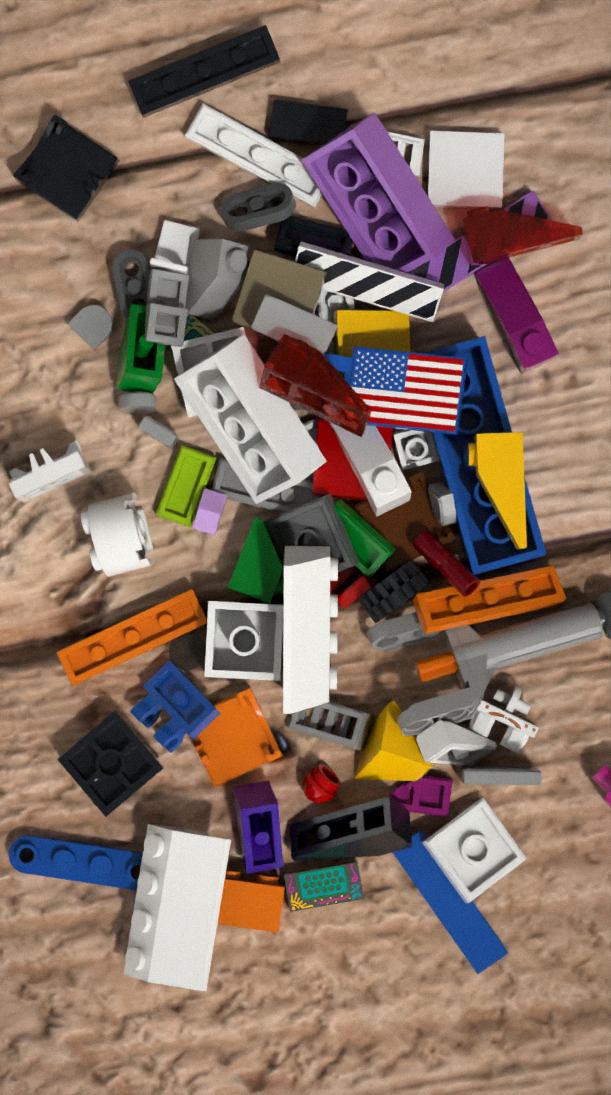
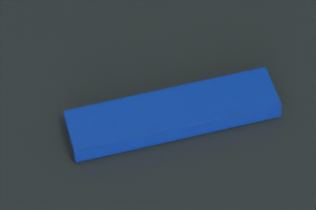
(459, 918)

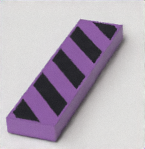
(453, 262)

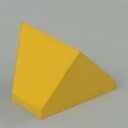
(389, 752)

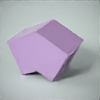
(210, 511)

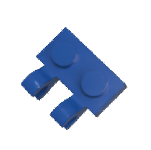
(181, 700)

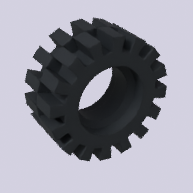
(393, 591)

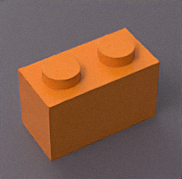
(251, 901)

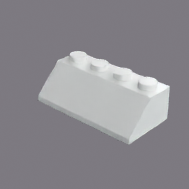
(248, 424)
(307, 627)
(177, 907)

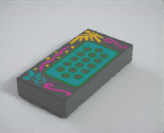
(323, 886)

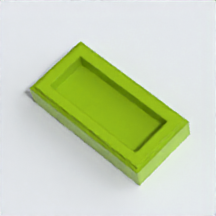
(186, 486)

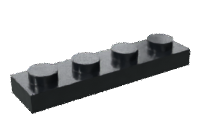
(204, 71)

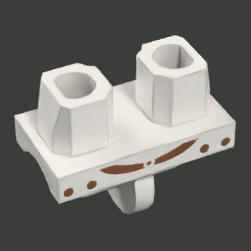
(517, 730)

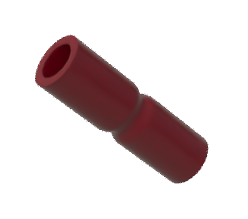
(450, 567)

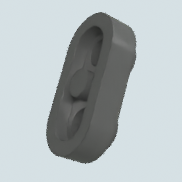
(258, 207)
(130, 288)

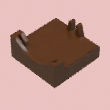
(406, 523)

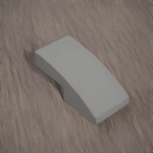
(166, 308)

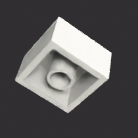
(244, 640)

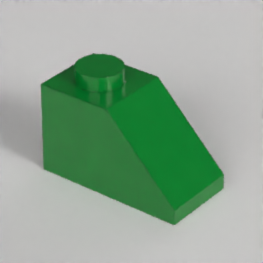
(138, 361)
(258, 567)

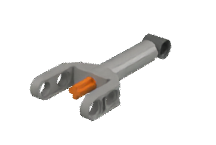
(478, 654)

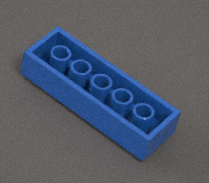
(482, 411)

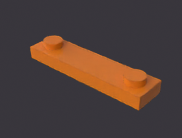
(491, 600)
(132, 637)

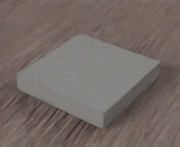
(500, 775)

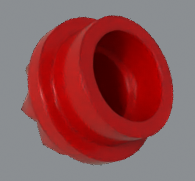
(320, 784)

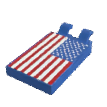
(406, 387)

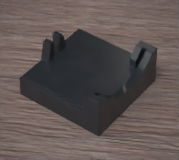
(66, 169)
(110, 763)

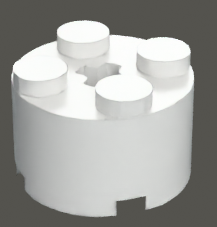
(118, 535)

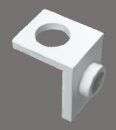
(174, 248)

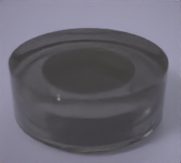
(187, 651)

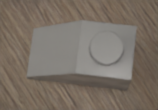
(215, 276)

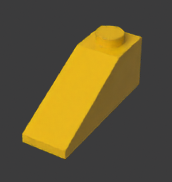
(500, 471)

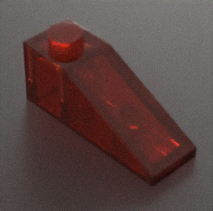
(509, 234)
(310, 382)

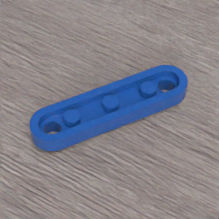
(76, 861)

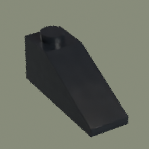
(353, 832)

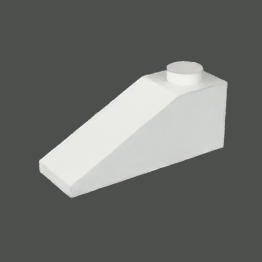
(374, 468)

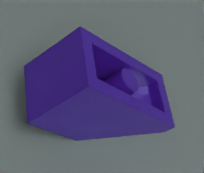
(258, 826)

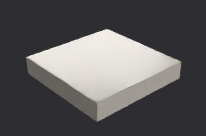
(466, 169)
(474, 850)

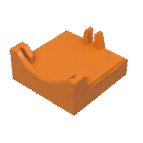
(236, 739)

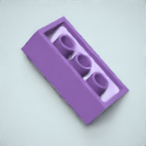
(378, 197)

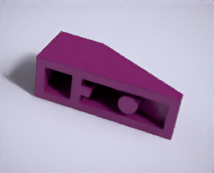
(517, 315)

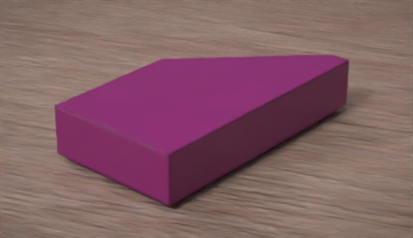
(425, 796)

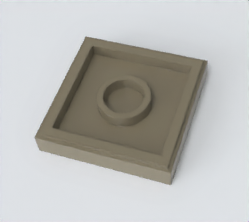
(278, 278)

